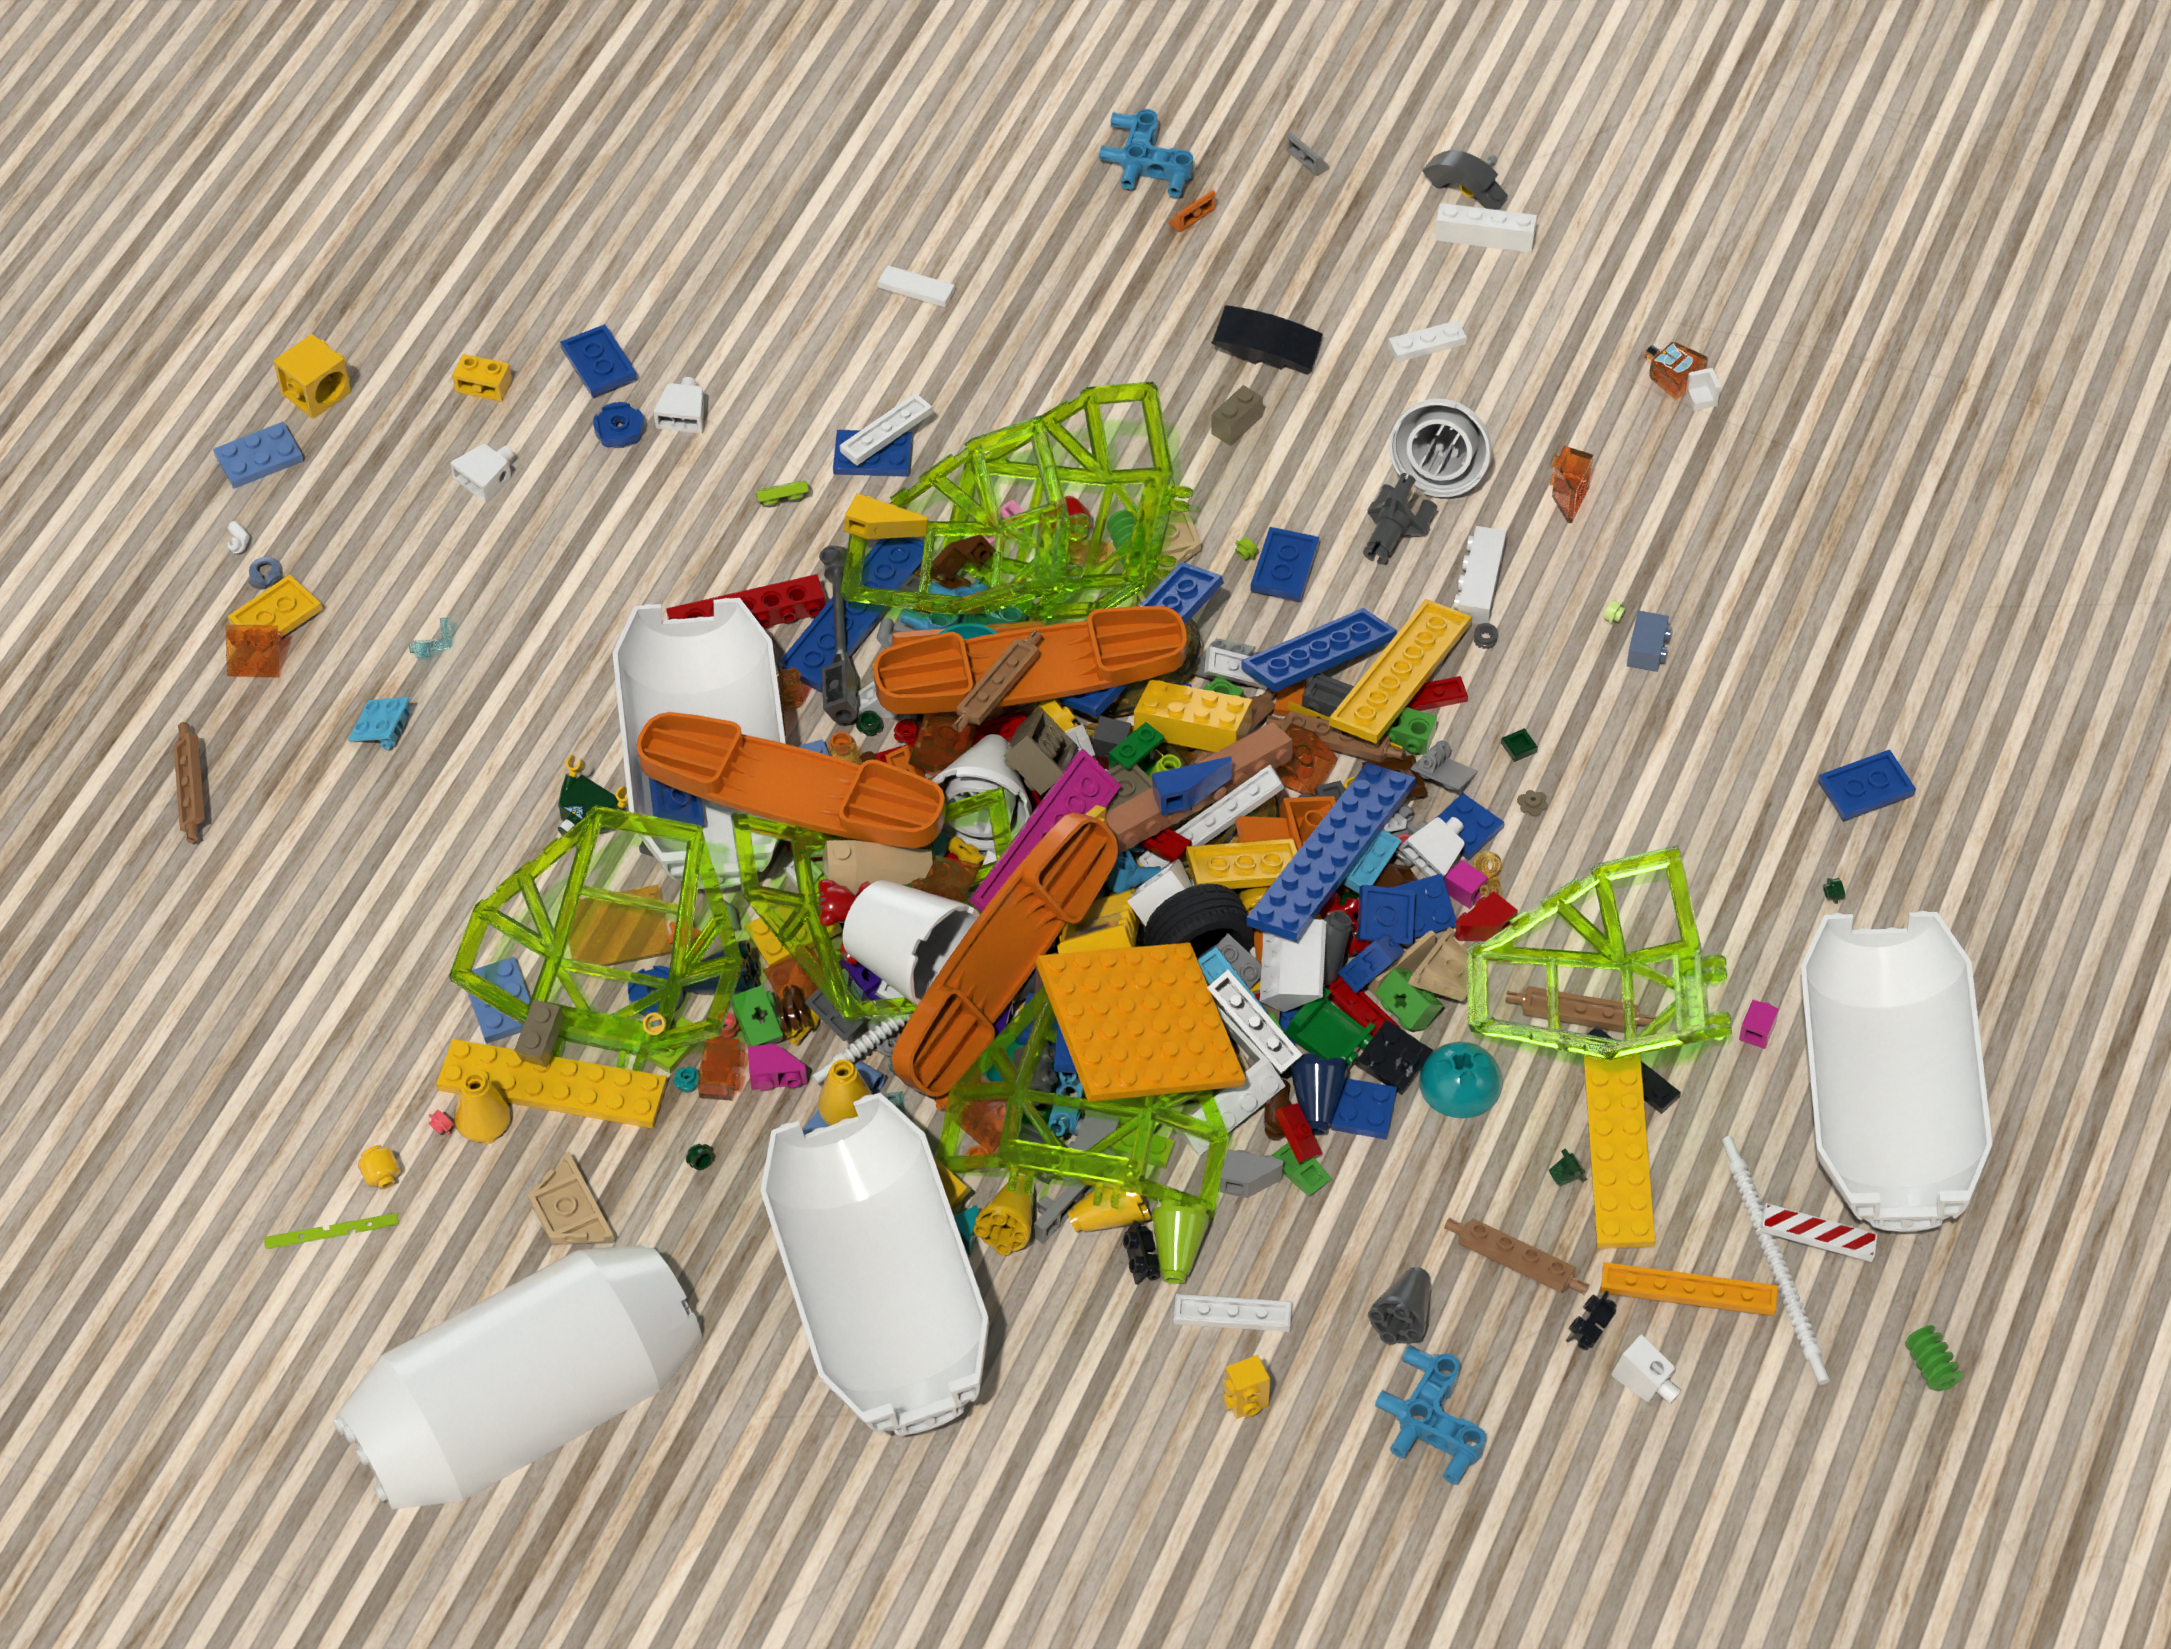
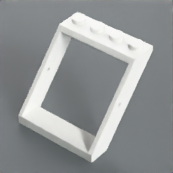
(1239, 1102)

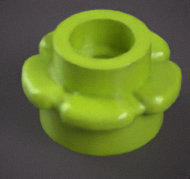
(1246, 548)

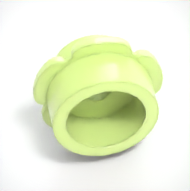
(1614, 611)

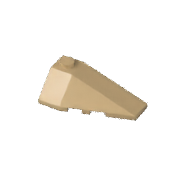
(856, 862)

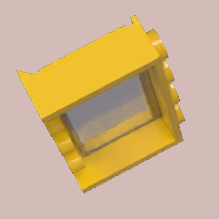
(1105, 926)

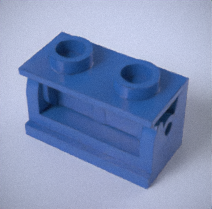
(1371, 961)

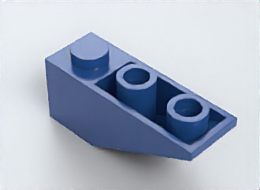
(1187, 785)

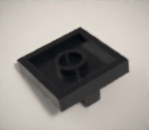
(1393, 1057)

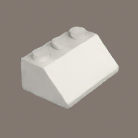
(1293, 970)

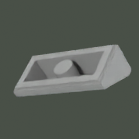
(1305, 155)

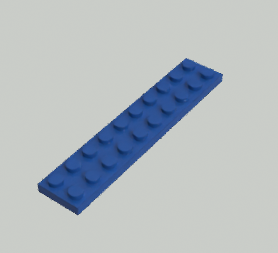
(1331, 852)

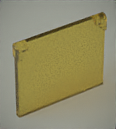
(618, 933)

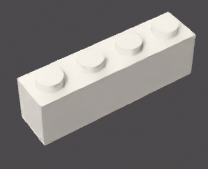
(1485, 227)
(1481, 573)
(1253, 1021)

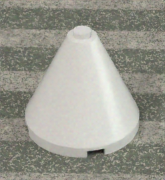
(1441, 447)
(973, 773)

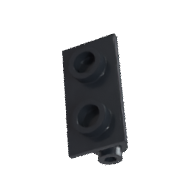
(1138, 1242)
(1584, 1328)

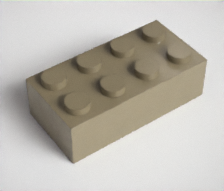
(1039, 751)

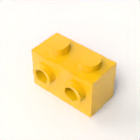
(482, 377)
(1246, 1387)

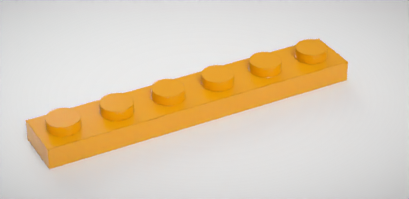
(1689, 1289)

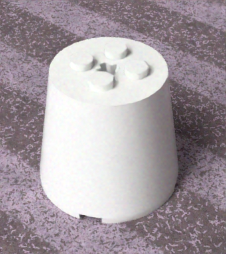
(905, 934)

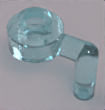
(423, 648)

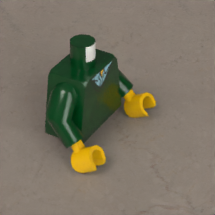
(582, 794)

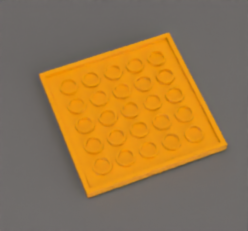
(1139, 1021)

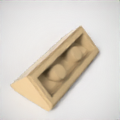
(1408, 960)

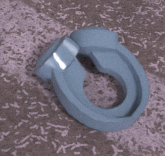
(273, 577)

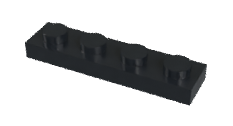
(1656, 1089)

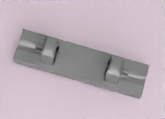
(1055, 1212)

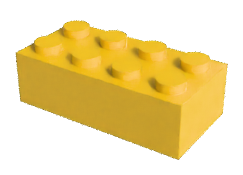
(1194, 715)

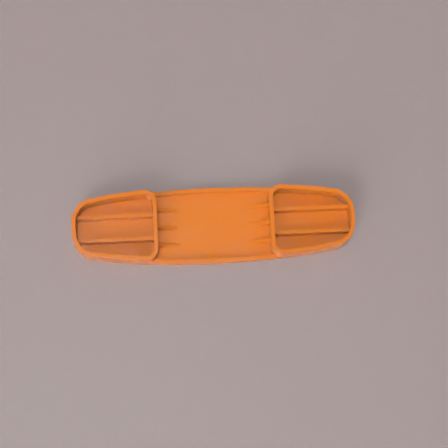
(1073, 659)
(791, 782)
(1000, 952)

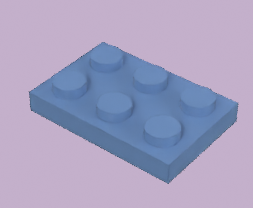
(258, 455)
(492, 1022)

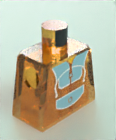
(1672, 365)

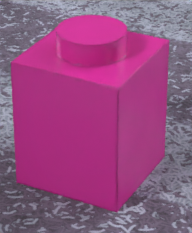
(1464, 883)
(1758, 1023)

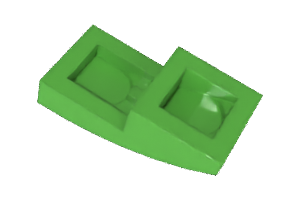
(1307, 1175)

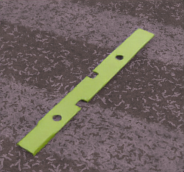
(334, 1231)

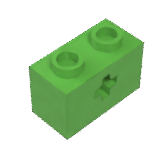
(761, 1002)
(1410, 1004)

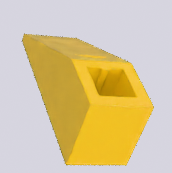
(881, 520)

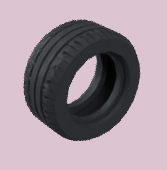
(1200, 917)

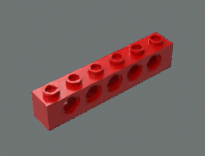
(768, 604)

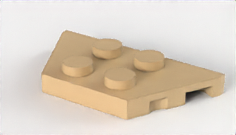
(1180, 538)
(1444, 969)
(568, 1207)

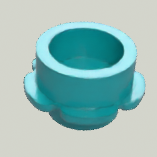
(686, 1085)

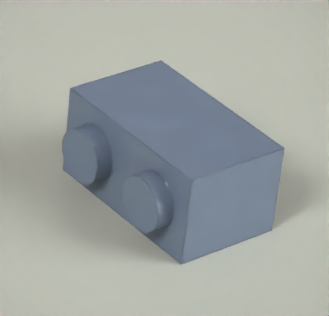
(1648, 640)

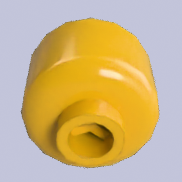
(378, 1167)

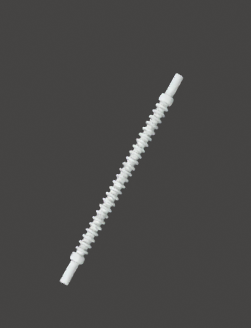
(862, 1045)
(1811, 1350)

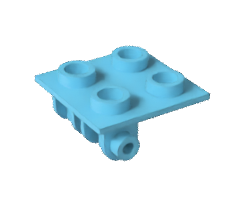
(382, 721)

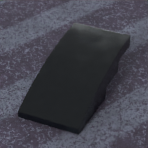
(1266, 337)

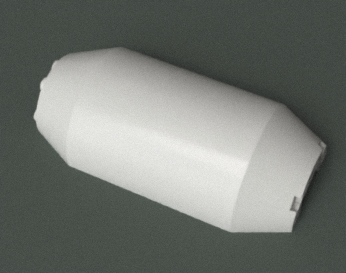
(705, 669)
(1896, 1069)
(877, 1267)
(519, 1375)

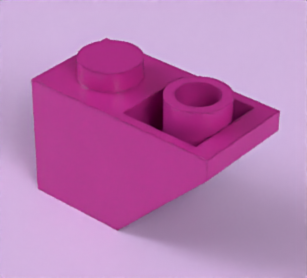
(774, 1068)

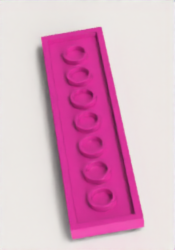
(1075, 791)

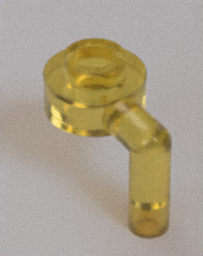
(1481, 863)

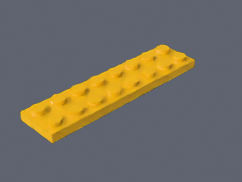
(1400, 671)
(561, 1086)
(1619, 1153)

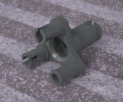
(1395, 518)

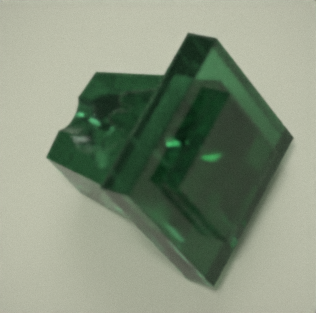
(1567, 1169)

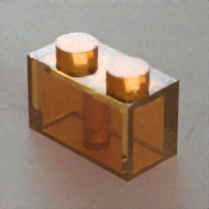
(719, 1068)

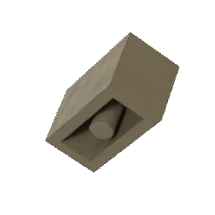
(1236, 415)
(540, 1033)

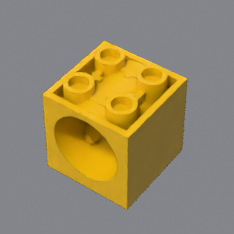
(312, 376)

